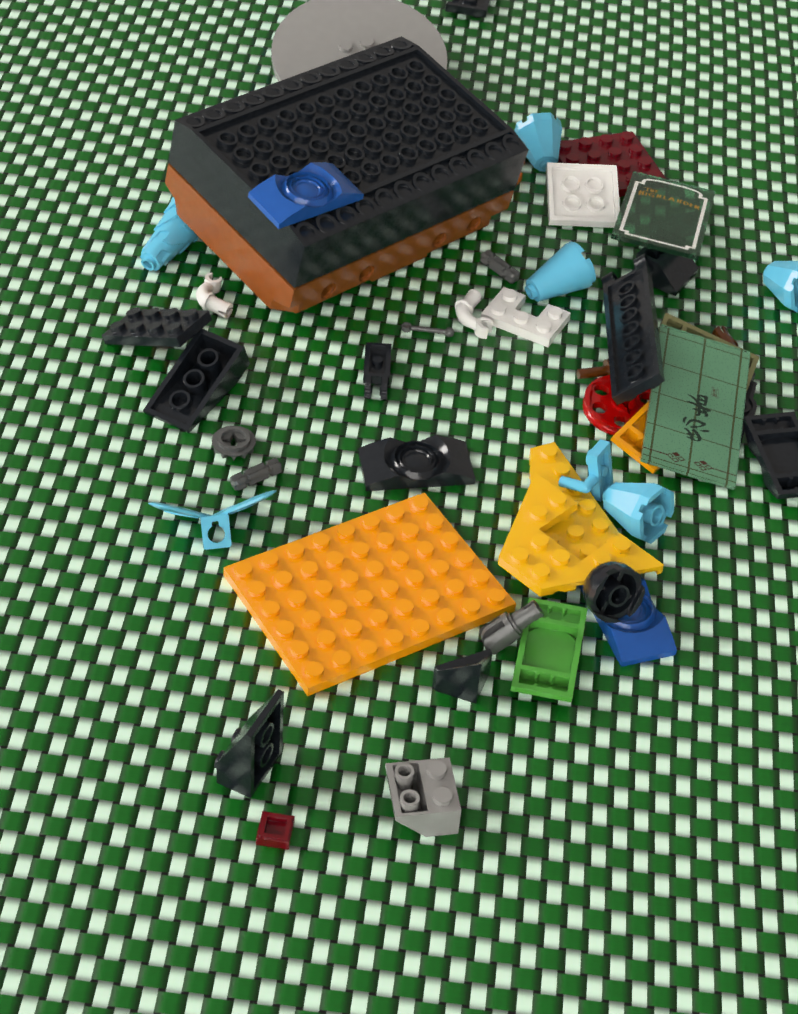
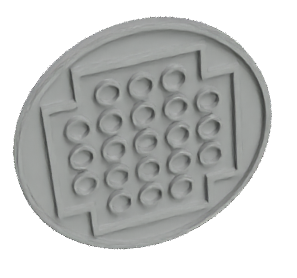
(338, 28)

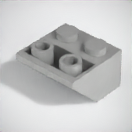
(425, 796)

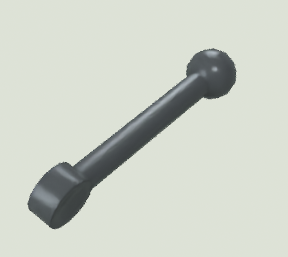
(407, 327)

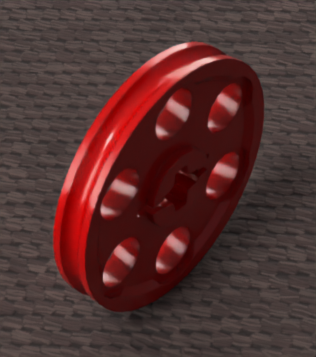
(613, 412)

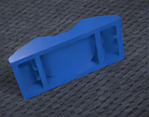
(304, 194)
(641, 636)

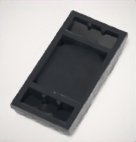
(775, 445)
(415, 464)

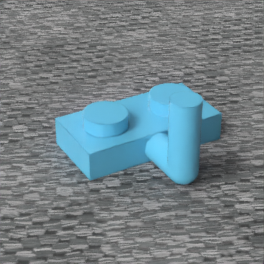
(599, 469)

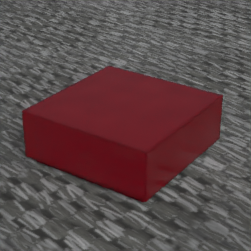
(275, 830)

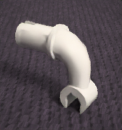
(208, 301)
(464, 311)

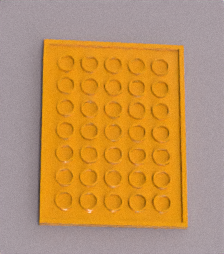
(367, 592)

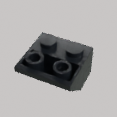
(670, 270)

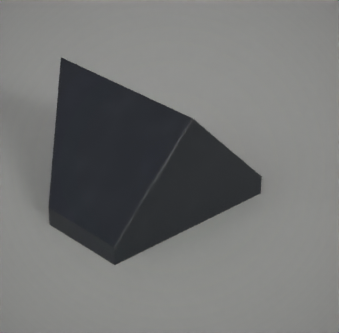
(464, 676)

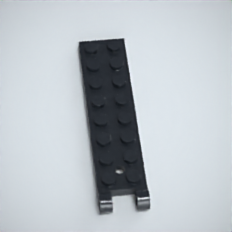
(632, 332)

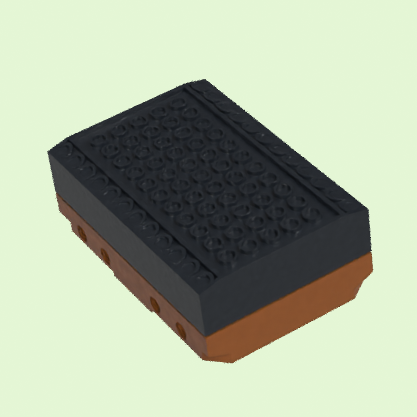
(392, 124)

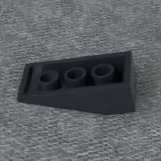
(198, 380)

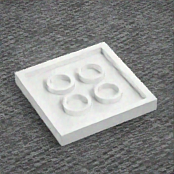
(582, 194)

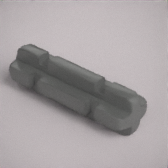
(500, 266)
(255, 474)

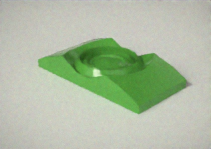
(550, 652)

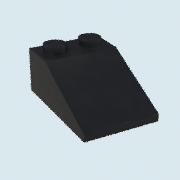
(253, 748)

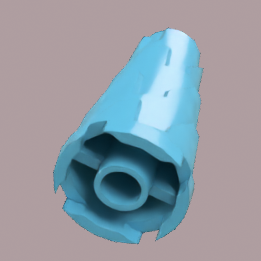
(169, 238)

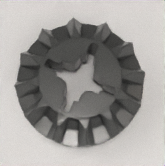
(223, 437)

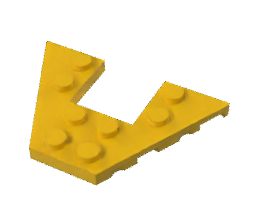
(546, 564)

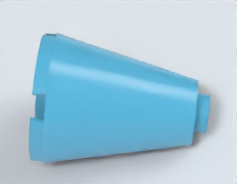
(561, 274)

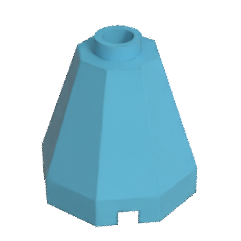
(542, 137)
(782, 281)
(640, 508)

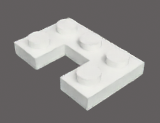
(506, 315)

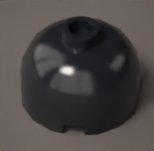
(613, 591)

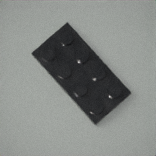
(156, 327)

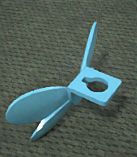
(207, 519)

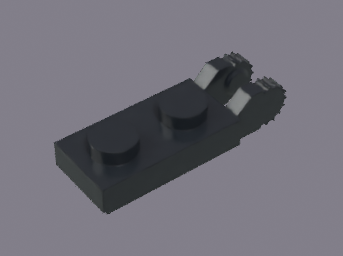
(377, 368)

